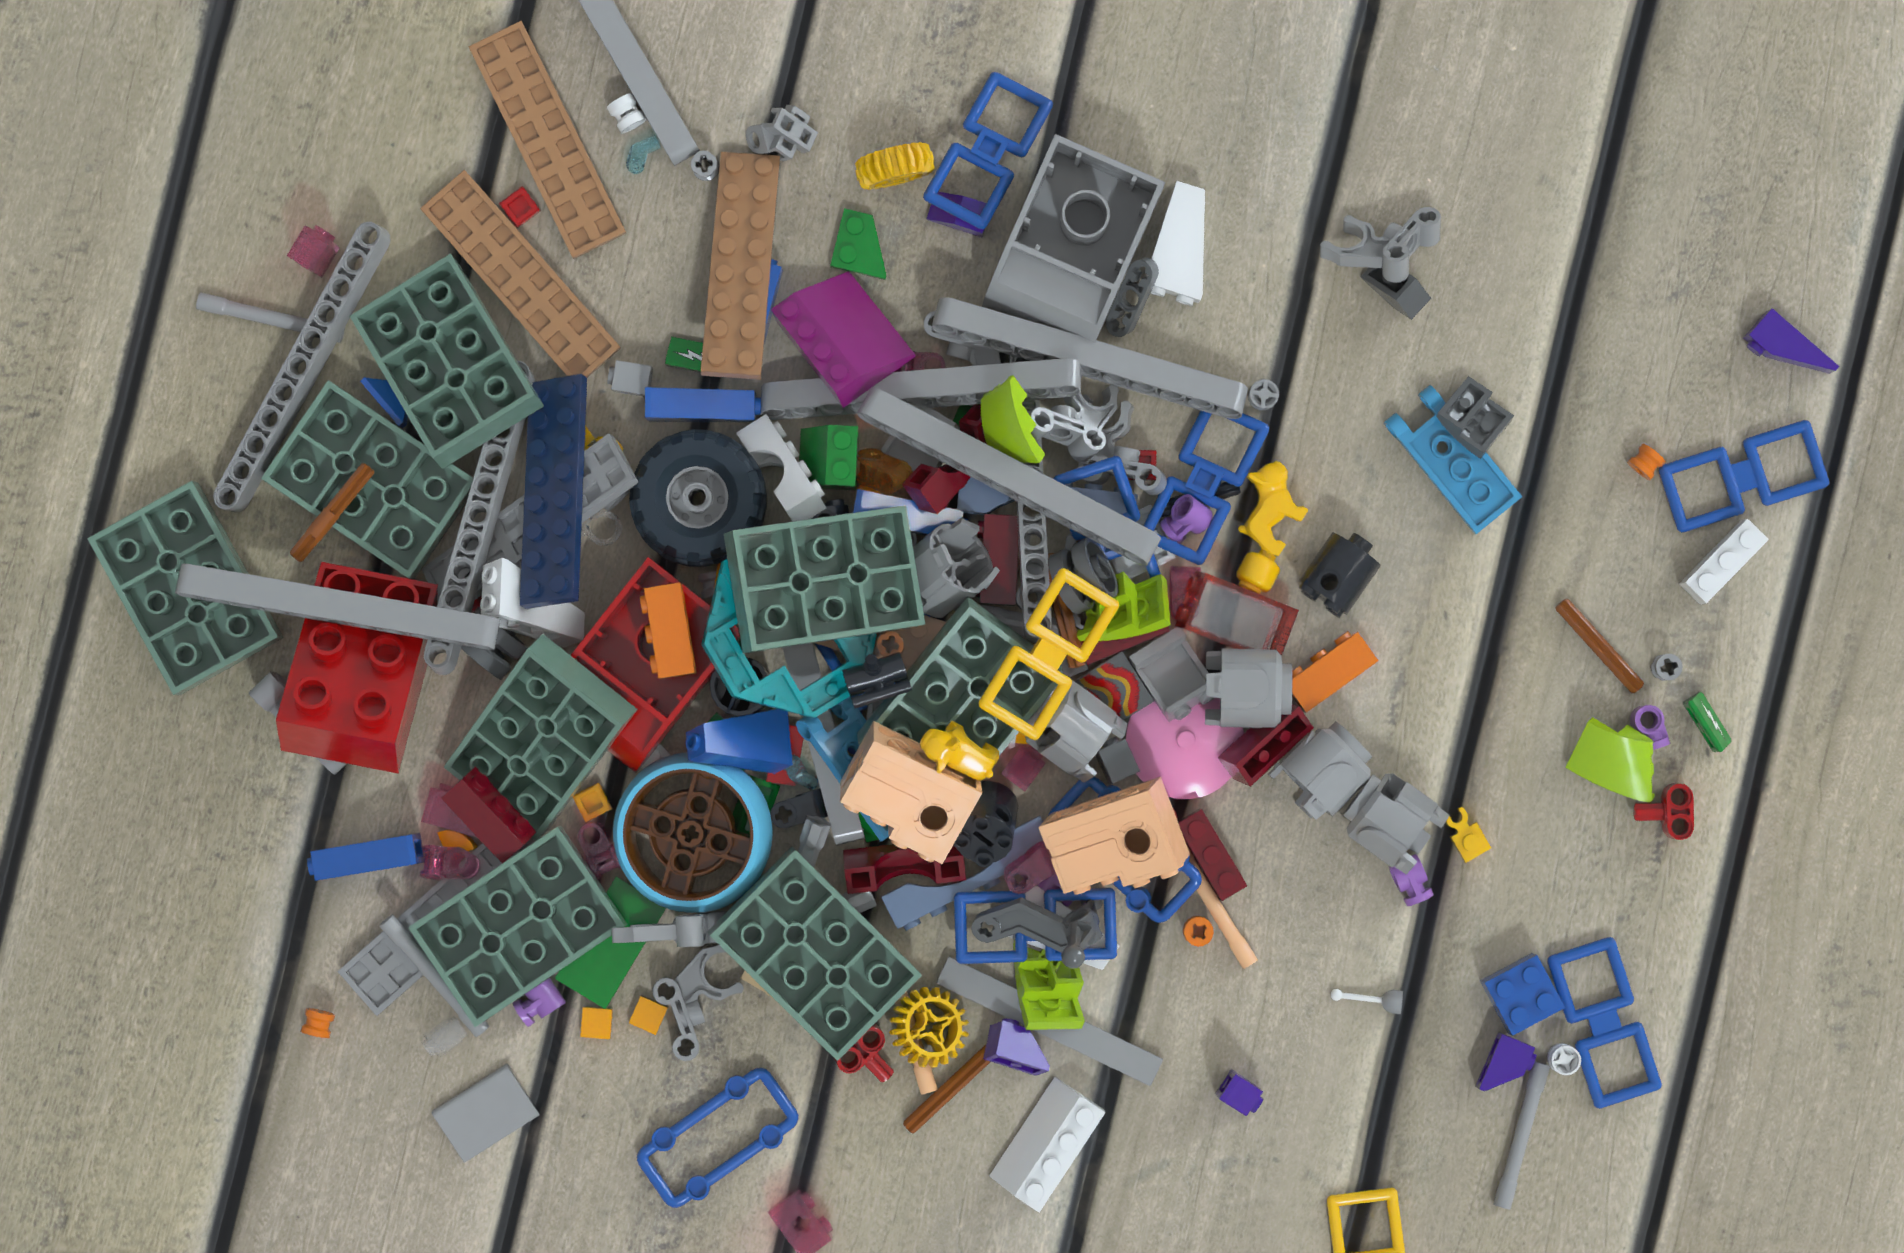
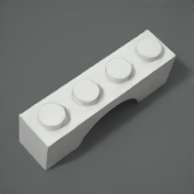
(795, 491)

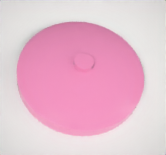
(1181, 750)

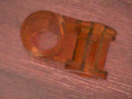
(882, 471)

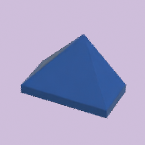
(387, 399)

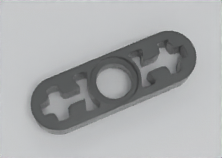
(1142, 290)

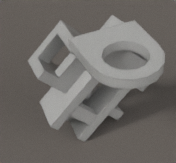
(772, 134)

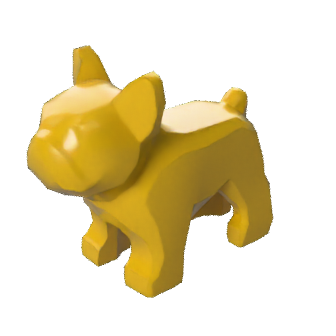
(1272, 507)
(959, 752)

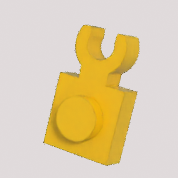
(1469, 838)

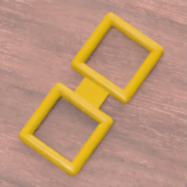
(1048, 654)
(1387, 1194)

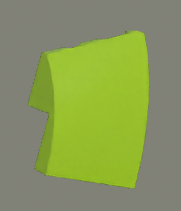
(1008, 424)
(1140, 610)
(1615, 760)
(1048, 993)

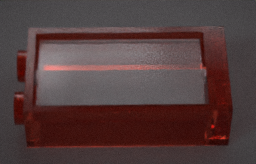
(1234, 615)

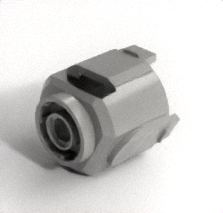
(951, 567)
(1251, 688)
(1077, 731)
(1327, 768)
(1390, 819)

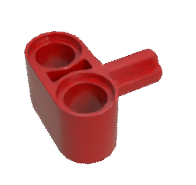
(1668, 811)
(868, 1055)

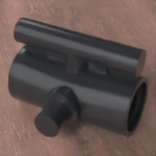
(876, 679)

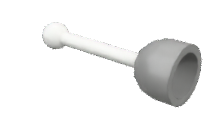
(1390, 1000)

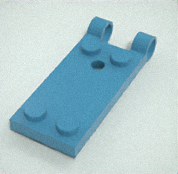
(1469, 484)
(835, 743)

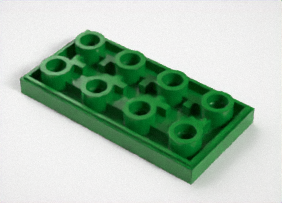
(605, 966)

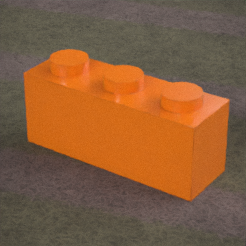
(668, 631)
(1331, 670)

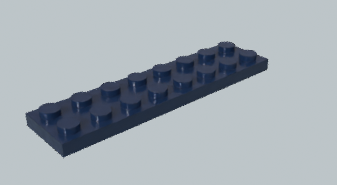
(554, 494)

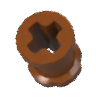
(886, 637)

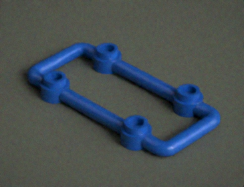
(1138, 898)
(769, 1137)

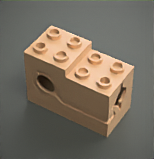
(902, 789)
(1116, 835)

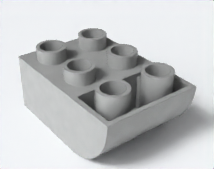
(1073, 240)

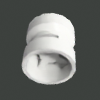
(626, 113)
(1568, 1061)

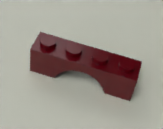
(936, 486)
(872, 866)

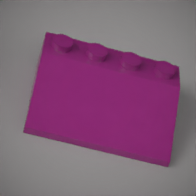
(842, 336)

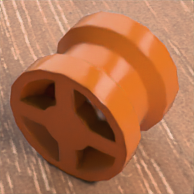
(1646, 461)
(1191, 930)
(317, 1023)

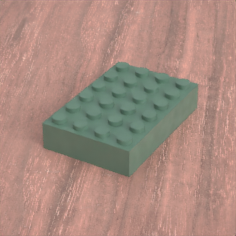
(446, 361)
(403, 504)
(143, 561)
(824, 579)
(954, 676)
(543, 733)
(517, 926)
(814, 953)

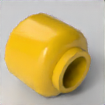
(1258, 571)

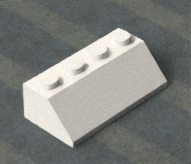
(1047, 1144)

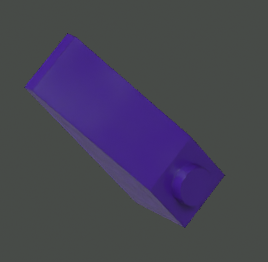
(1781, 341)

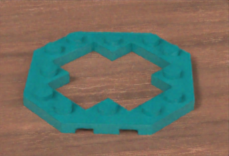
(778, 687)

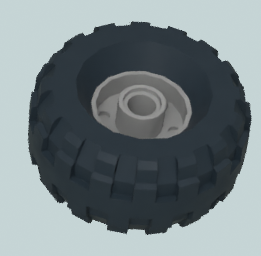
(674, 473)

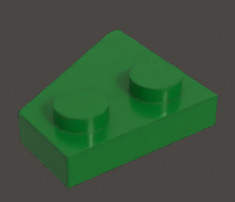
(858, 246)

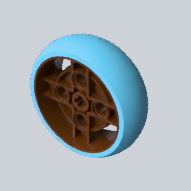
(679, 807)

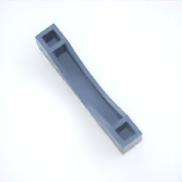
(981, 499)
(913, 901)

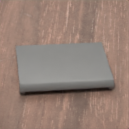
(485, 1113)

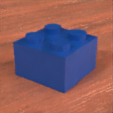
(1522, 994)

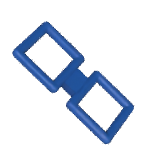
(988, 150)
(1115, 464)
(1744, 476)
(1204, 483)
(1020, 951)
(1604, 1022)

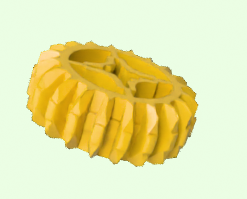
(894, 165)
(923, 1016)

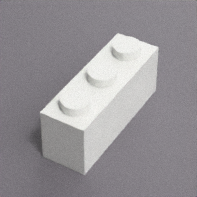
(1723, 561)

